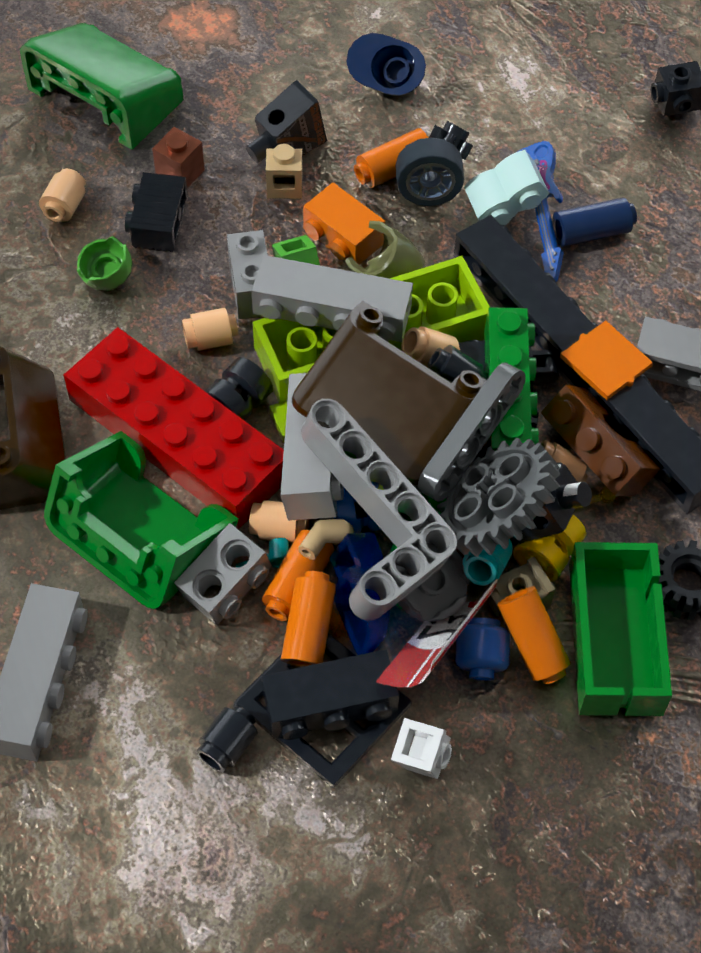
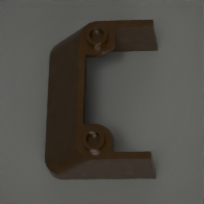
(34, 431)

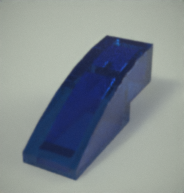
(351, 561)

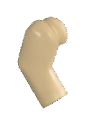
(324, 532)

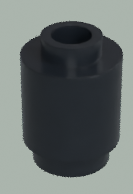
(451, 362)
(227, 738)

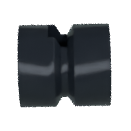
(241, 387)

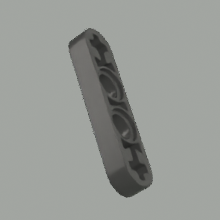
(471, 432)

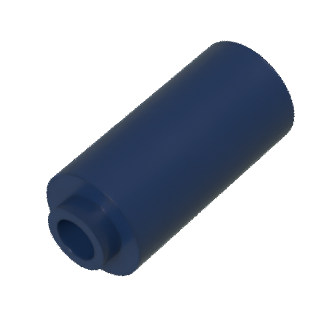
(594, 221)

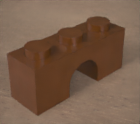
(582, 424)

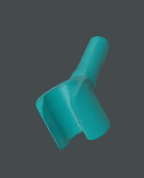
(277, 551)

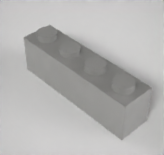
(328, 295)
(673, 351)
(306, 483)
(36, 667)

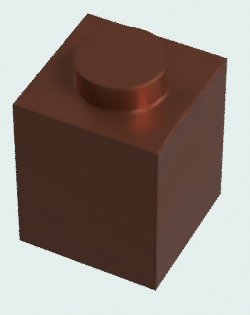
(179, 156)

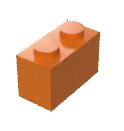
(342, 224)

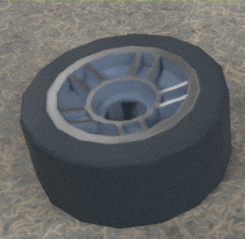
(429, 172)

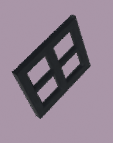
(364, 739)

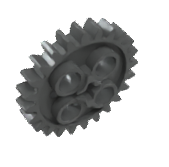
(500, 496)

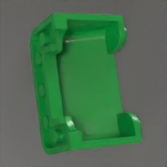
(106, 74)
(127, 523)

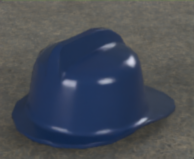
(386, 64)

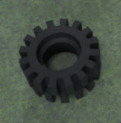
(674, 595)

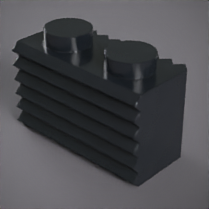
(157, 211)

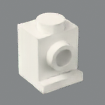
(428, 751)

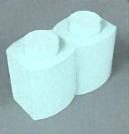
(507, 188)

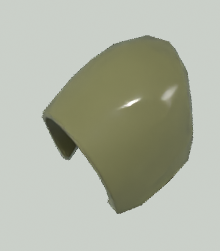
(395, 258)

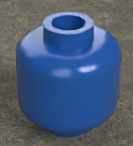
(483, 648)

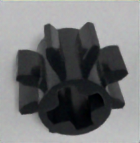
(453, 135)

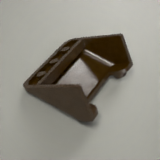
(387, 392)

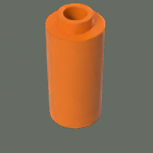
(380, 163)
(280, 590)
(309, 619)
(534, 635)

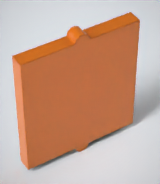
(606, 360)

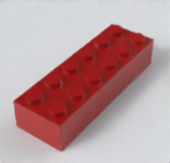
(176, 425)

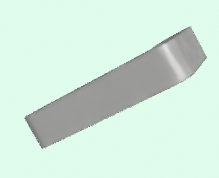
(381, 506)

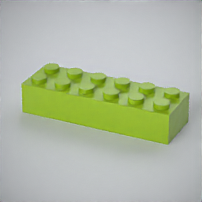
(442, 299)

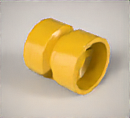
(552, 551)

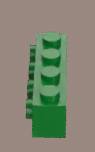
(508, 341)

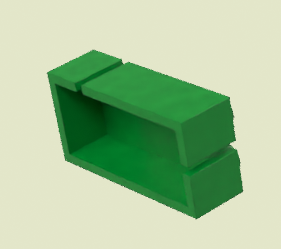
(618, 632)

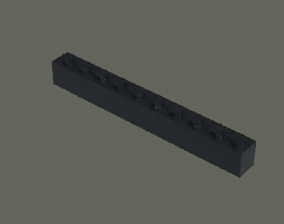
(636, 411)

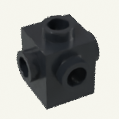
(677, 88)

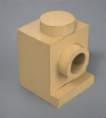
(284, 163)

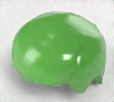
(104, 264)

